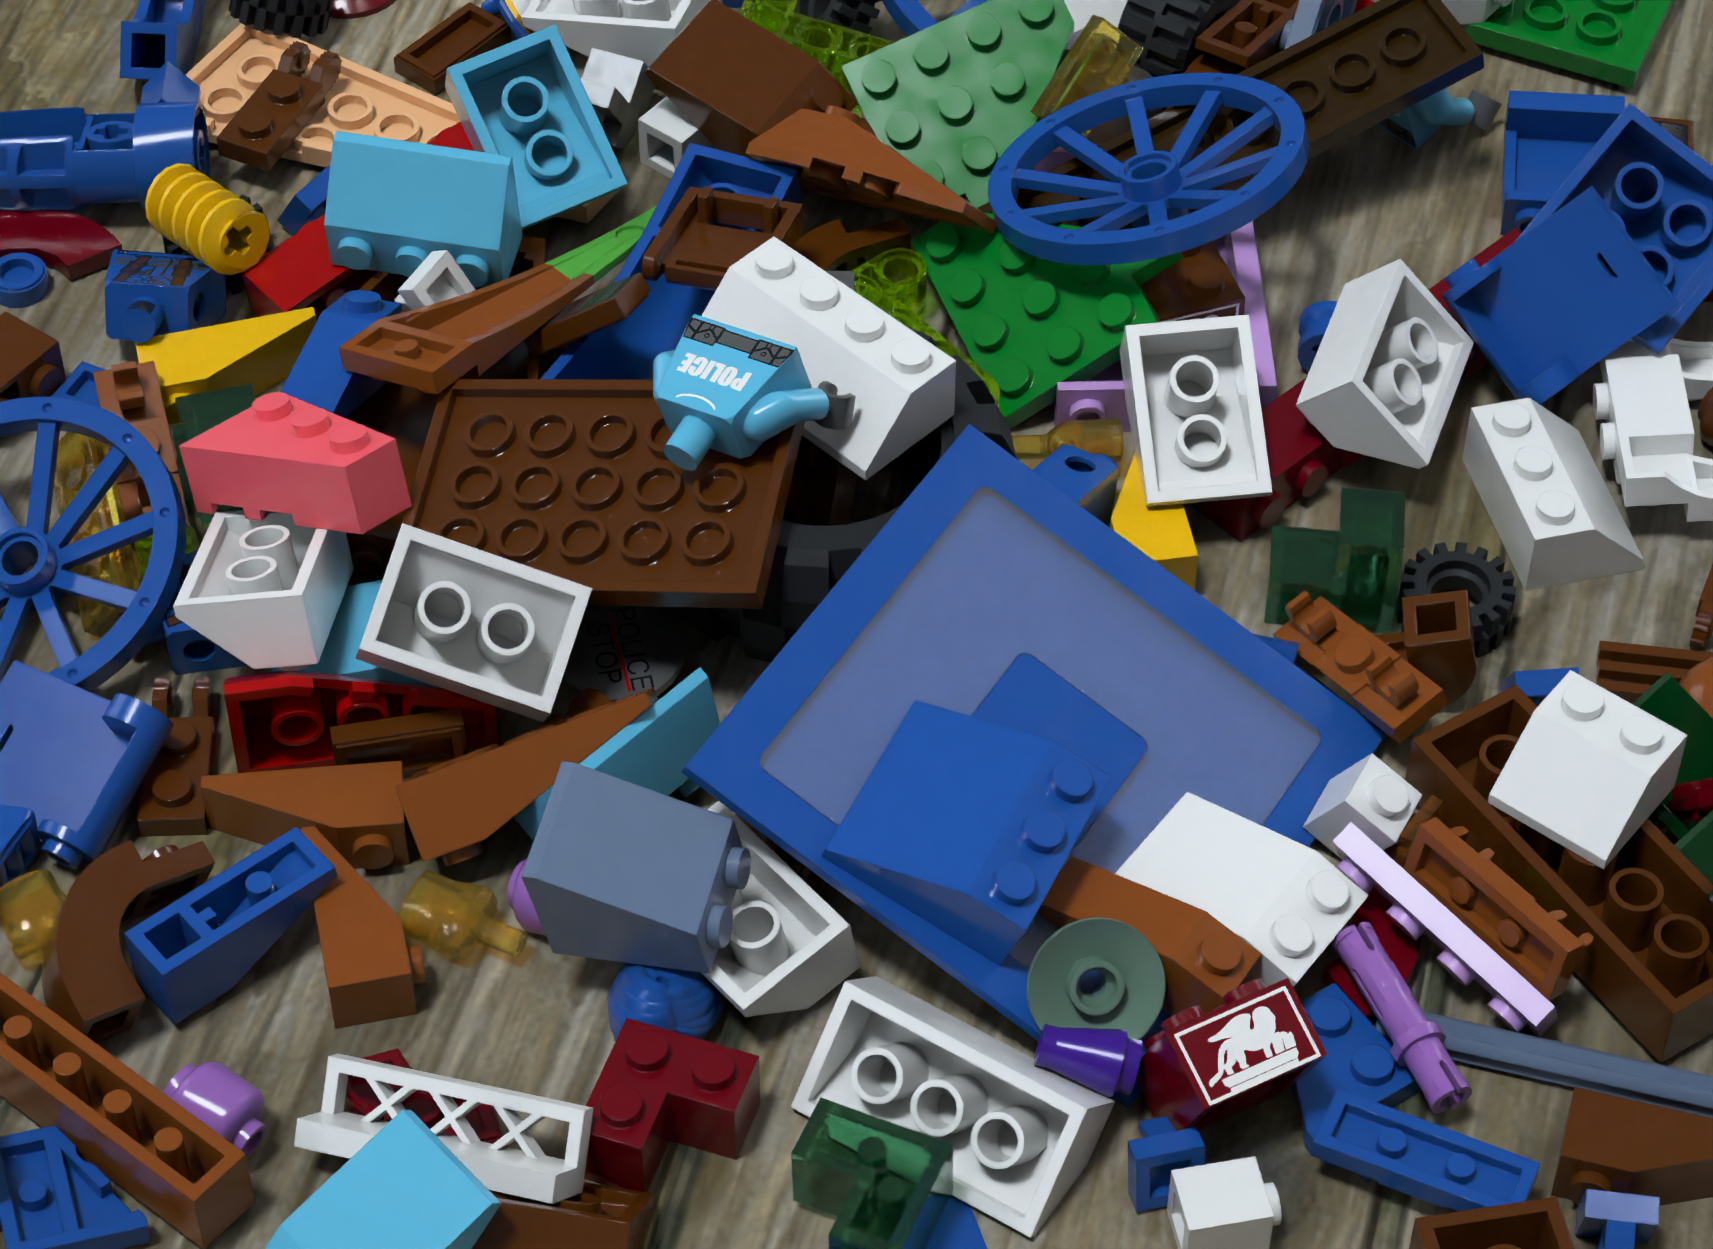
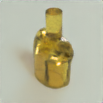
(1089, 435)
(28, 913)
(456, 918)

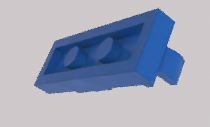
(1420, 1156)

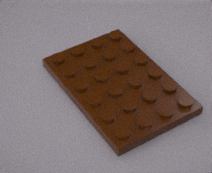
(583, 491)

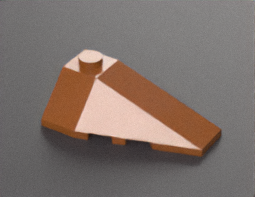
(855, 166)
(480, 791)

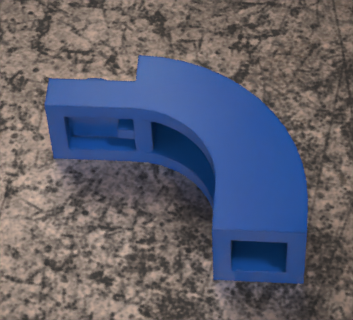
(160, 34)

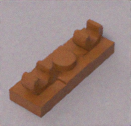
(136, 397)
(1360, 667)
(1496, 907)

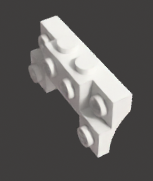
(1652, 426)

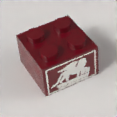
(1230, 1057)

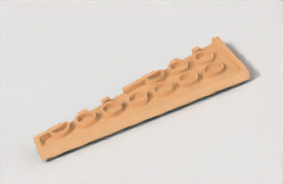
(357, 102)

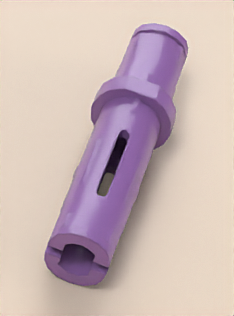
(1414, 1038)

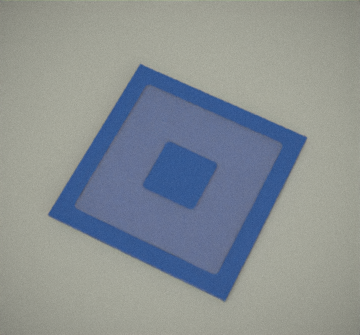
(1045, 622)

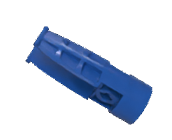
(76, 158)

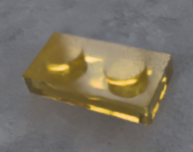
(1094, 63)

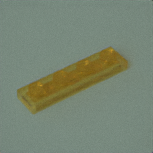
(75, 463)

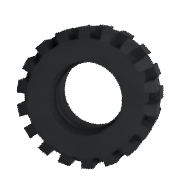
(1169, 31)

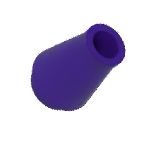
(1091, 1056)

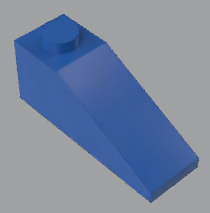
(319, 369)
(225, 925)

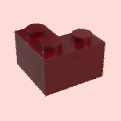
(662, 1091)

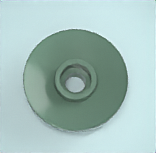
(1129, 986)

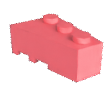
(297, 463)

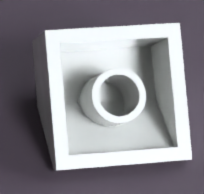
(1589, 769)

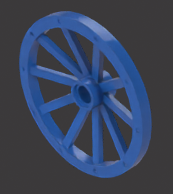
(1153, 186)
(53, 559)

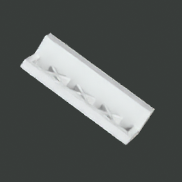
(499, 1168)

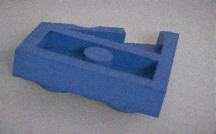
(1355, 1061)
(59, 1199)

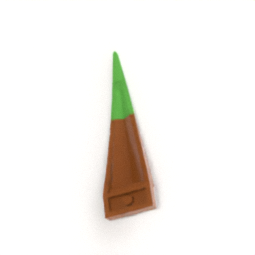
(475, 330)

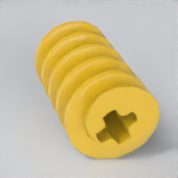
(206, 219)

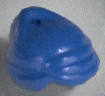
(663, 998)

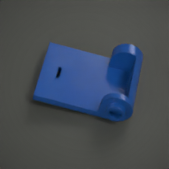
(1553, 303)
(73, 758)

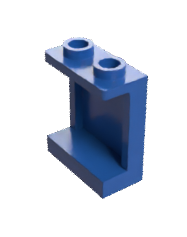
(1543, 145)

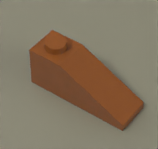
(346, 803)
(363, 947)
(1196, 950)

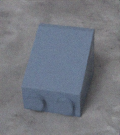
(633, 873)

